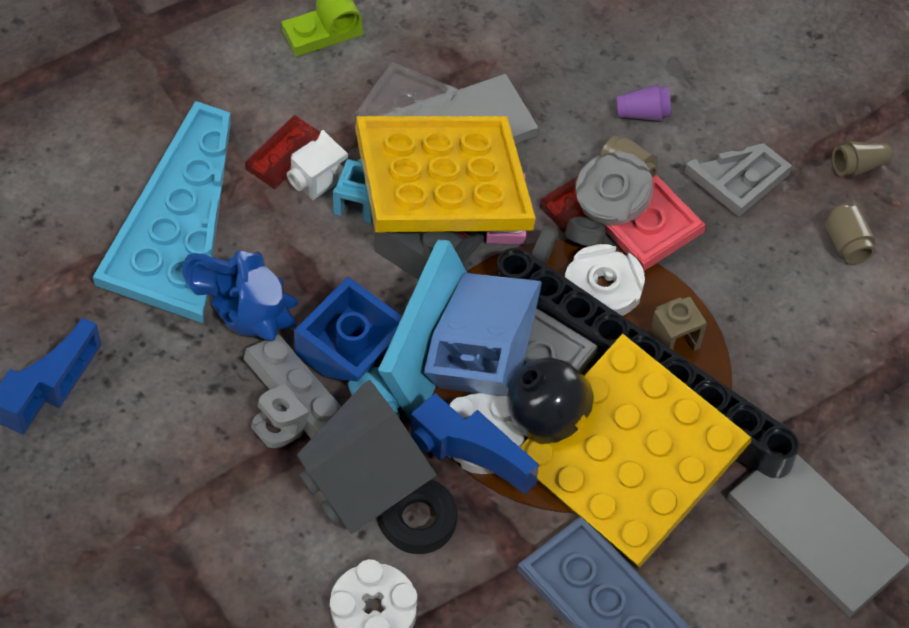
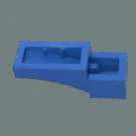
(47, 379)
(477, 440)

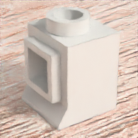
(317, 166)

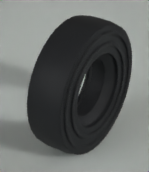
(428, 539)

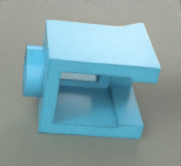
(353, 188)

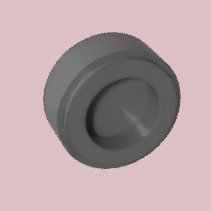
(585, 231)
(545, 244)

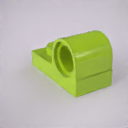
(327, 25)

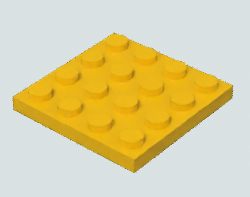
(443, 174)
(639, 453)

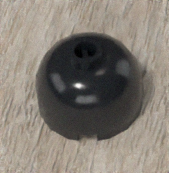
(549, 399)

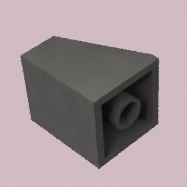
(363, 460)

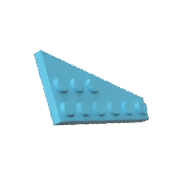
(172, 219)

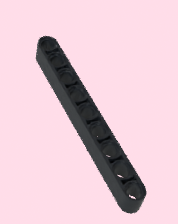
(601, 321)

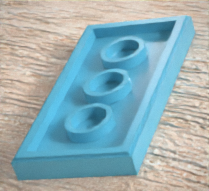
(409, 348)

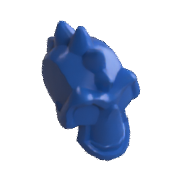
(243, 292)

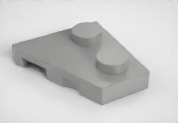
(740, 176)

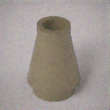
(856, 158)

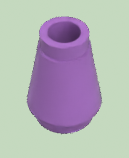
(645, 104)

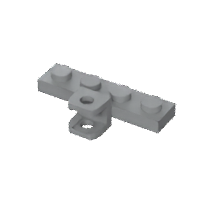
(294, 396)

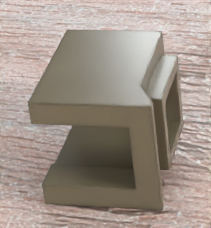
(678, 319)

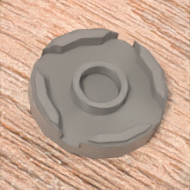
(614, 188)

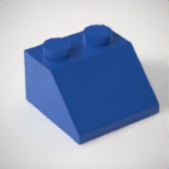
(346, 332)

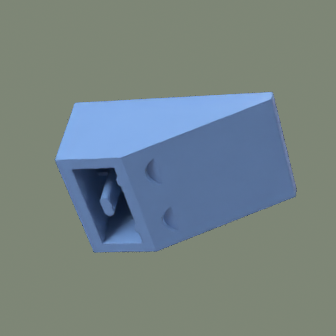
(483, 334)

